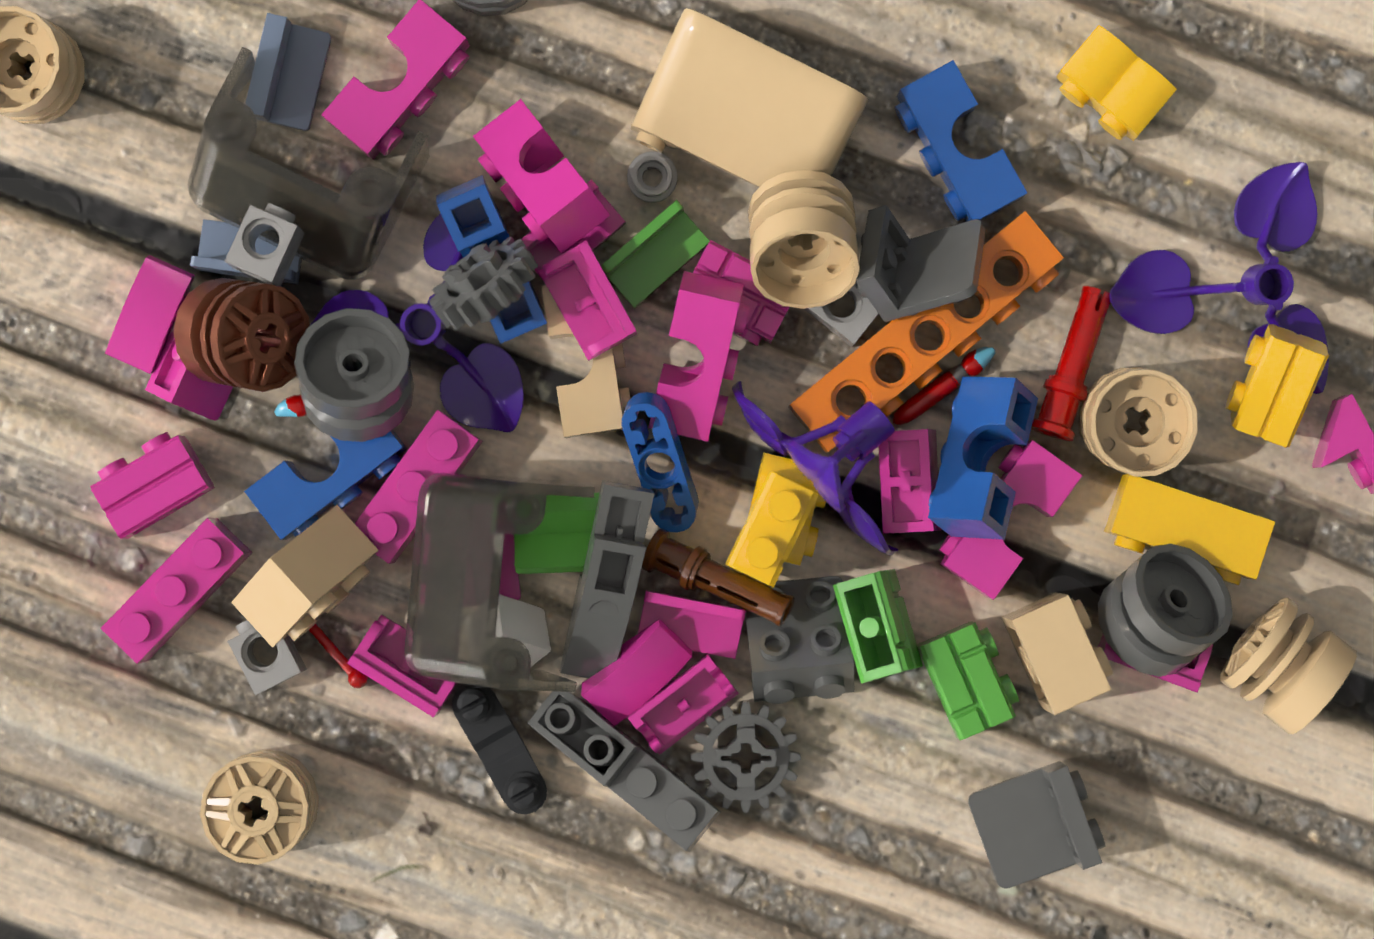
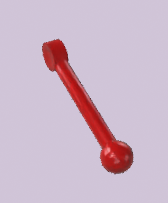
(355, 678)

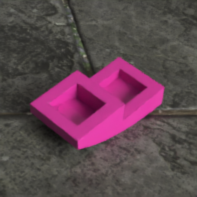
(149, 314)
(640, 673)

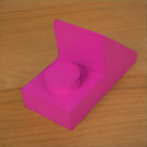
(1348, 433)

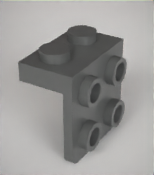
(919, 272)
(807, 652)
(1036, 825)

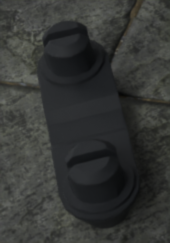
(499, 748)

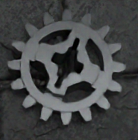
(483, 283)
(745, 778)

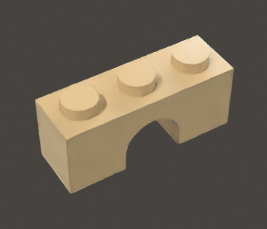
(596, 401)

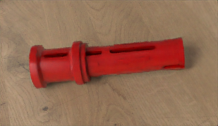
(1067, 386)

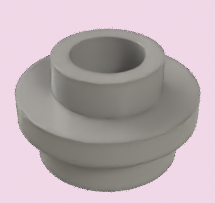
(648, 161)

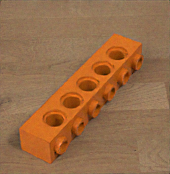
(1018, 242)

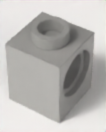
(273, 266)
(850, 327)
(262, 676)

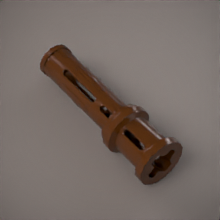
(697, 569)

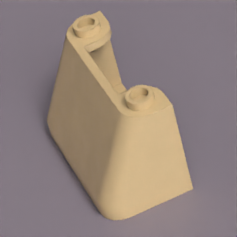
(744, 105)

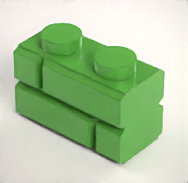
(877, 625)
(967, 679)

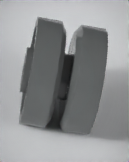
(354, 374)
(1165, 610)

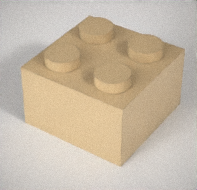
(306, 578)
(1057, 652)

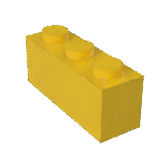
(1160, 515)

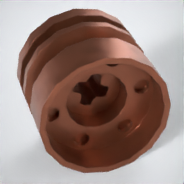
(240, 333)

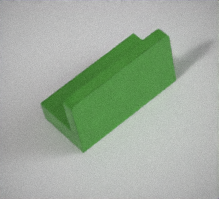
(654, 254)
(560, 539)

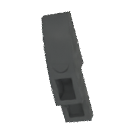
(608, 579)
(624, 767)

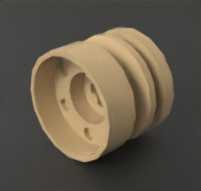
(55, 67)
(803, 239)
(1167, 421)
(1298, 673)
(285, 792)

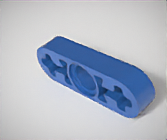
(667, 442)

